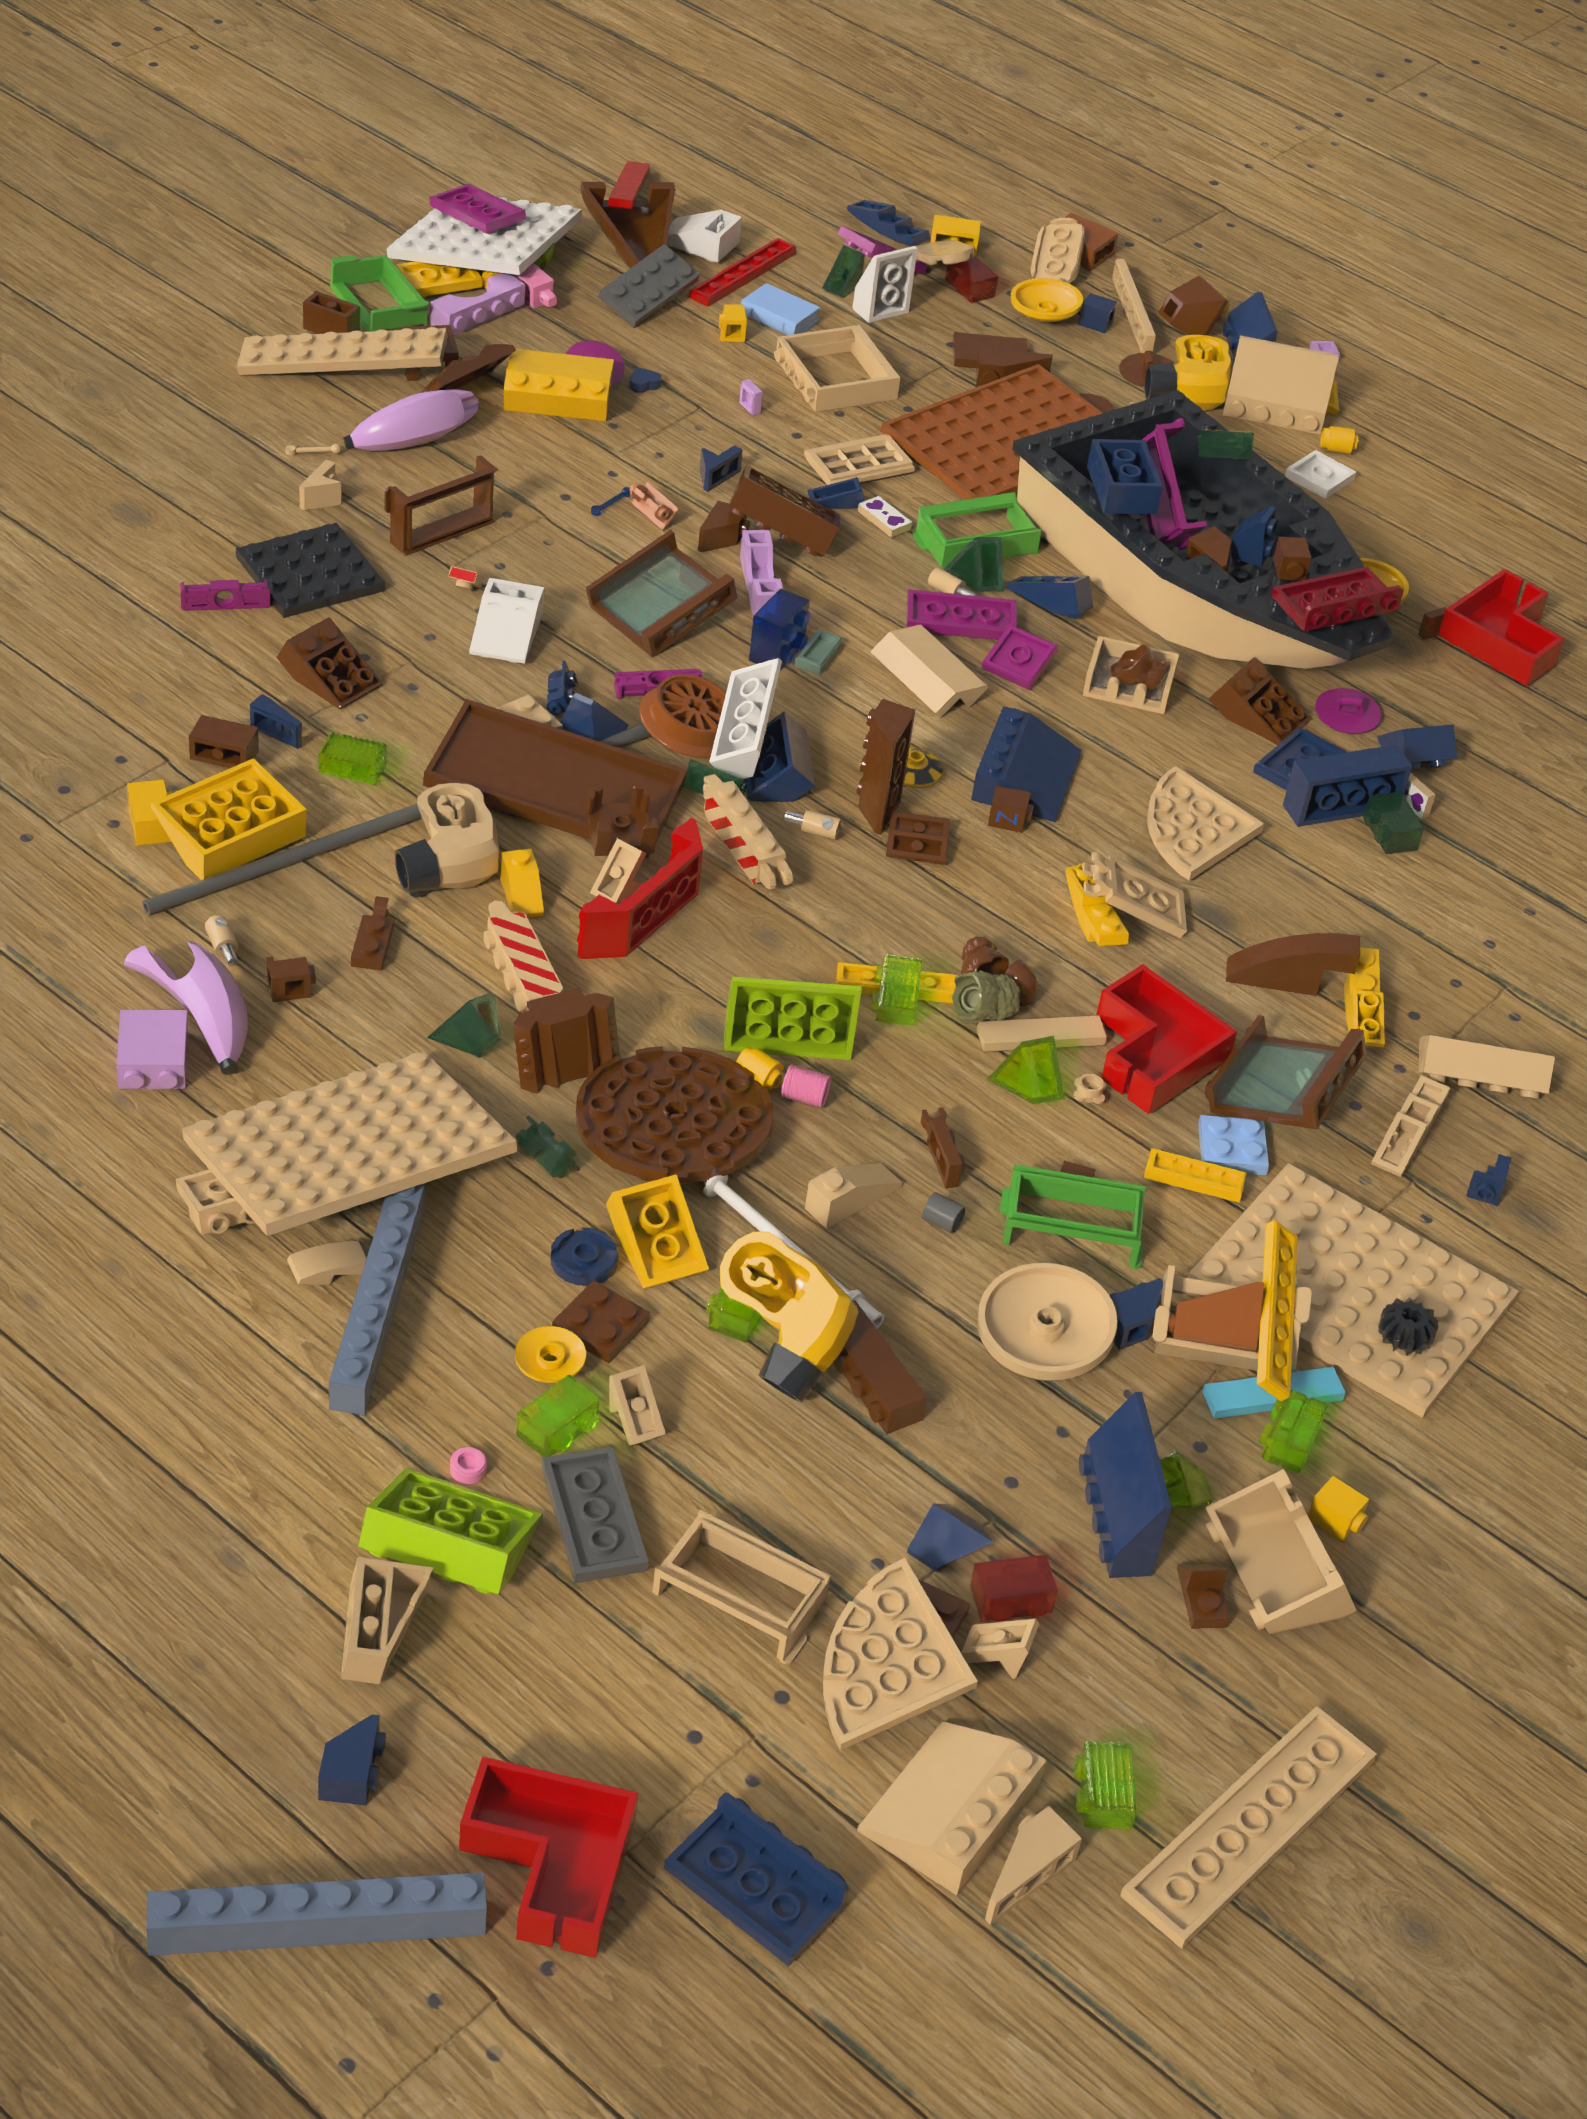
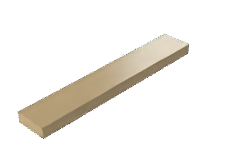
(1133, 306)

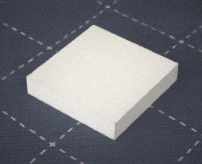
(1320, 474)

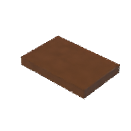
(967, 346)

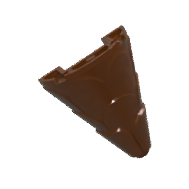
(634, 230)

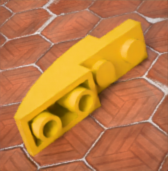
(1095, 916)
(1364, 1000)

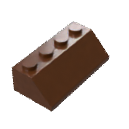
(884, 762)

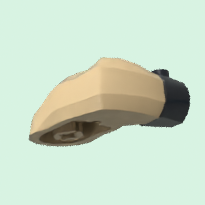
(461, 842)

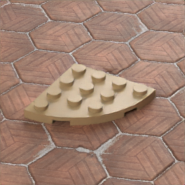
(1195, 824)
(889, 1659)

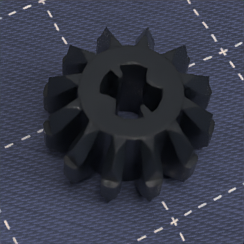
(1408, 1326)

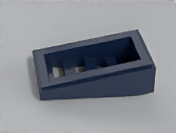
(839, 495)
(270, 719)

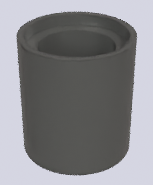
(944, 1212)

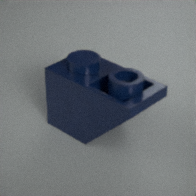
(1254, 538)
(1136, 1312)
(349, 1761)

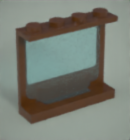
(659, 595)
(1284, 1077)

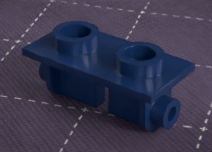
(561, 689)

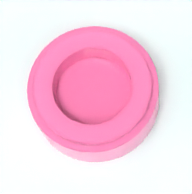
(468, 1465)

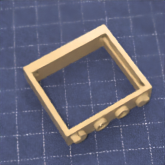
(881, 386)

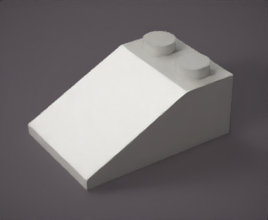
(886, 285)

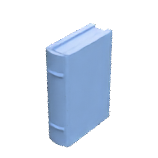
(780, 310)

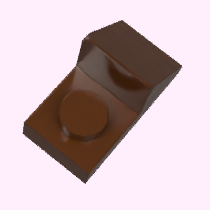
(1204, 1594)

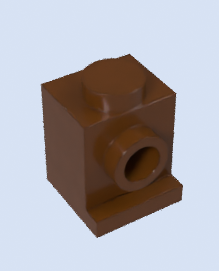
(290, 978)

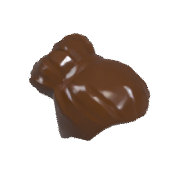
(1139, 667)
(982, 955)

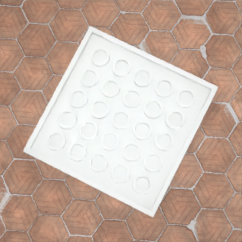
(510, 250)

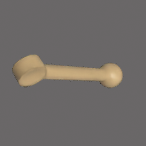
(292, 450)

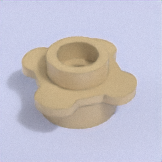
(1090, 1089)

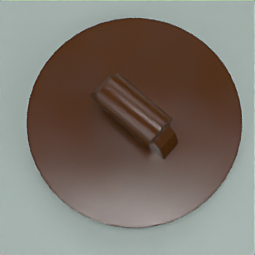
(1134, 366)

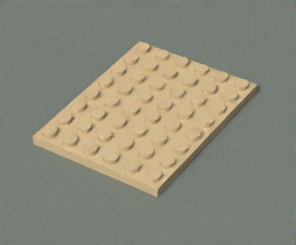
(347, 1142)
(1354, 1268)

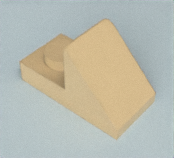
(321, 488)
(618, 872)
(635, 1402)
(1001, 1642)

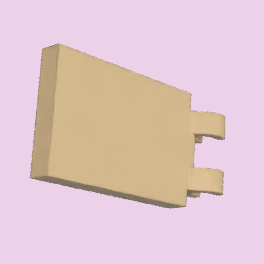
(1137, 893)

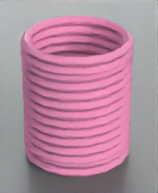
(806, 1086)

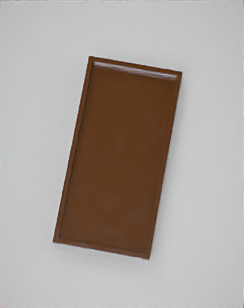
(546, 770)

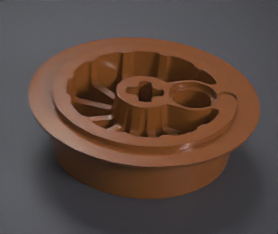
(684, 714)

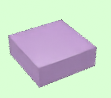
(1325, 346)
(750, 397)

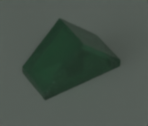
(845, 272)

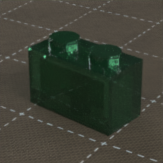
(1393, 822)

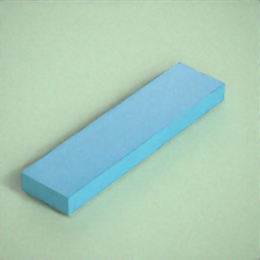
(1246, 1397)

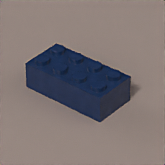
(1341, 783)

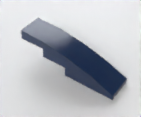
(884, 220)

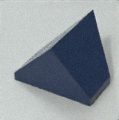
(591, 719)
(946, 1536)

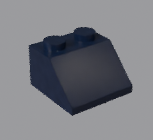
(1424, 744)

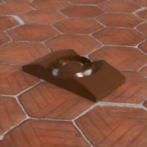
(470, 368)

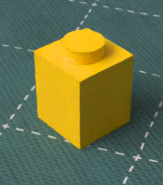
(1339, 1509)

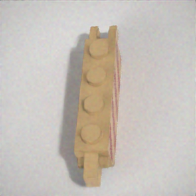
(744, 833)
(519, 955)

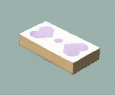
(884, 516)
(1419, 797)

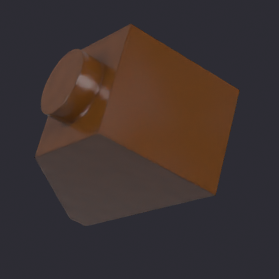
(721, 528)
(1213, 544)

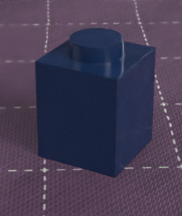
(1097, 313)

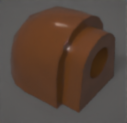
(1025, 980)

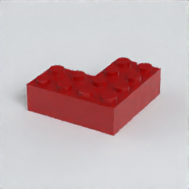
(1501, 631)
(1166, 1035)
(568, 1835)

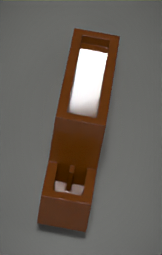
(1294, 961)

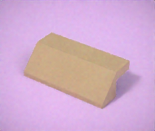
(928, 669)

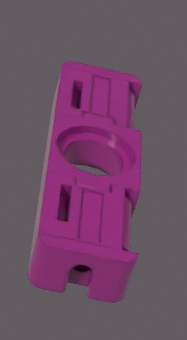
(244, 595)
(640, 682)

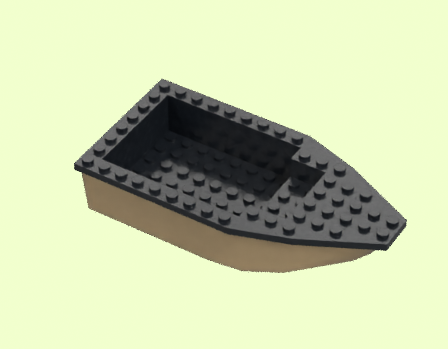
(1193, 598)

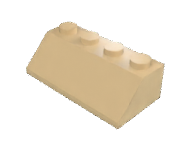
(1485, 1064)

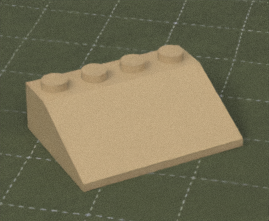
(1280, 385)
(954, 1802)

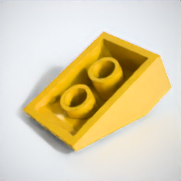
(657, 1231)

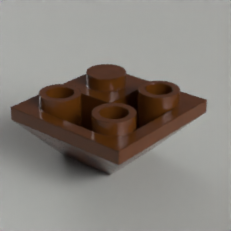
(1193, 307)

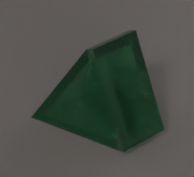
(980, 565)
(472, 1027)

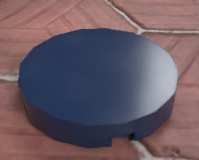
(584, 1256)

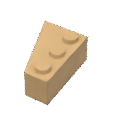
(379, 1614)

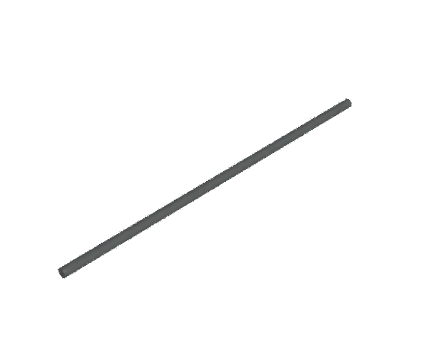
(320, 846)

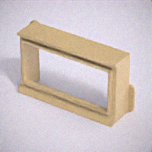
(1207, 1352)
(759, 1556)

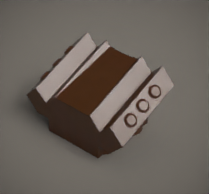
(564, 1038)

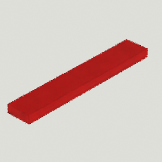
(629, 185)
(742, 272)

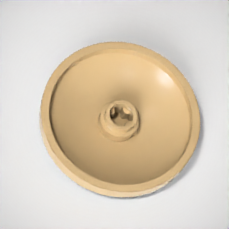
(1047, 1321)

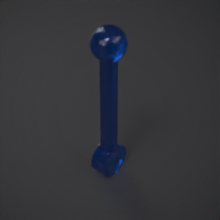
(597, 510)

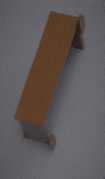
(428, 535)

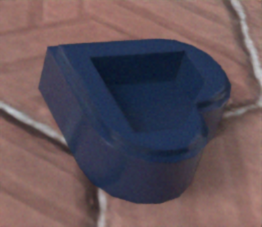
(644, 379)

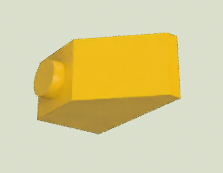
(522, 882)

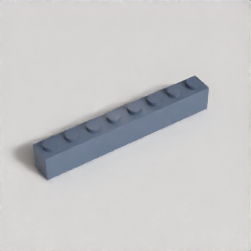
(376, 1301)
(315, 1913)

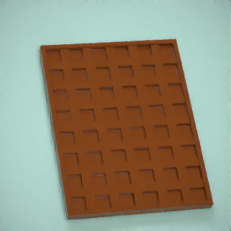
(972, 434)

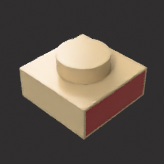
(465, 579)

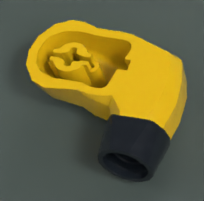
(1200, 375)
(798, 1301)

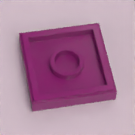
(1019, 657)

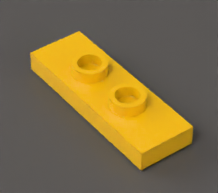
(1195, 1175)

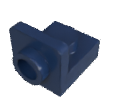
(1489, 1185)

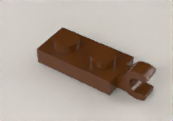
(373, 937)
(943, 1149)

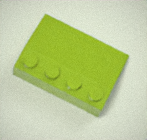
(791, 1017)
(450, 1529)

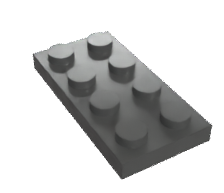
(649, 285)
(594, 1514)

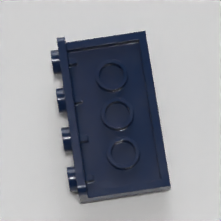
(759, 1879)

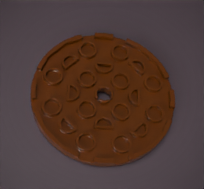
(720, 1121)

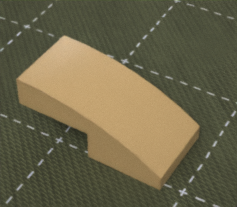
(322, 1262)

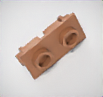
(653, 504)

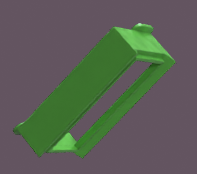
(354, 271)
(1015, 542)
(1077, 1190)

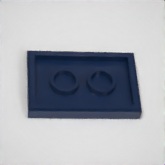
(1299, 745)

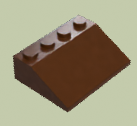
(785, 511)

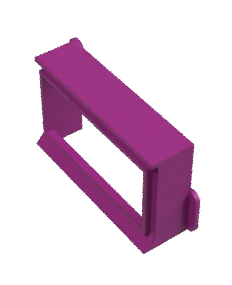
(1162, 523)

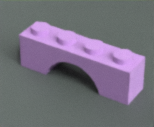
(502, 296)
(757, 567)

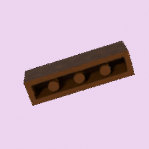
(880, 1377)

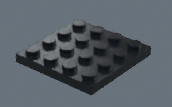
(310, 569)

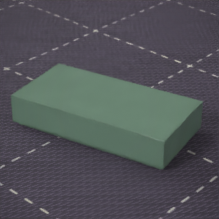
(818, 652)

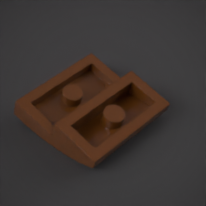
(918, 838)

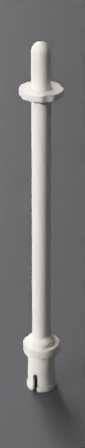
(717, 1186)

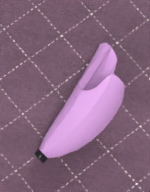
(414, 420)
(209, 995)

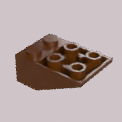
(328, 664)
(1259, 703)

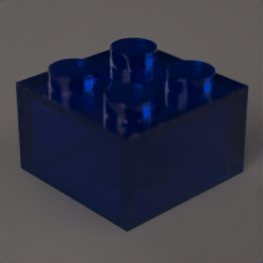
(780, 628)

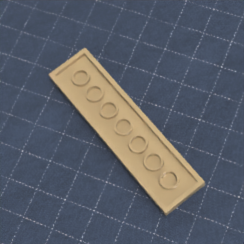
(342, 351)
(1247, 1826)

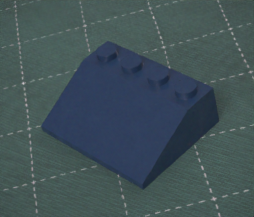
(1027, 758)
(1126, 1491)

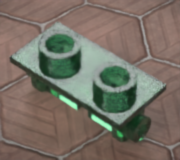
(1225, 444)
(697, 772)
(556, 1156)

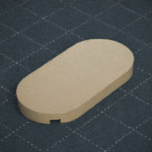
(1058, 250)
(947, 251)

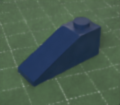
(1056, 593)

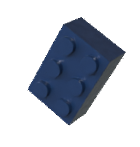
(1124, 476)

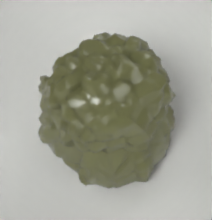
(985, 997)

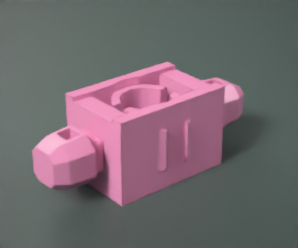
(537, 287)

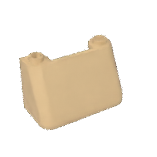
(1279, 1556)

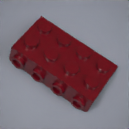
(1337, 598)

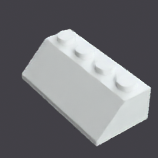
(745, 718)

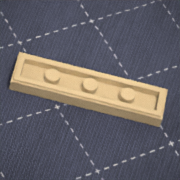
(1066, 1032)

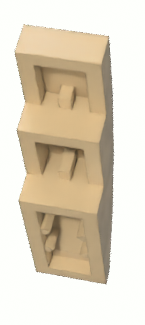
(1410, 1126)

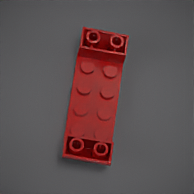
(617, 929)

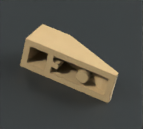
(847, 1191)
(1038, 1854)

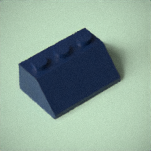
(1249, 320)
(783, 764)

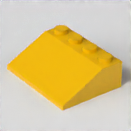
(558, 384)
(230, 819)

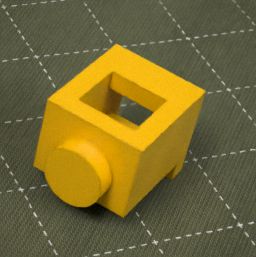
(733, 323)

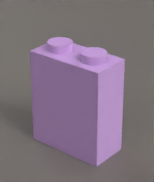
(152, 1049)

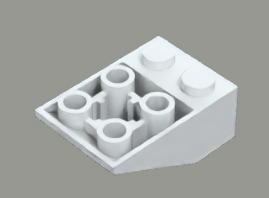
(706, 234)
(507, 620)

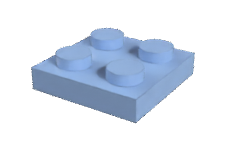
(1234, 1143)

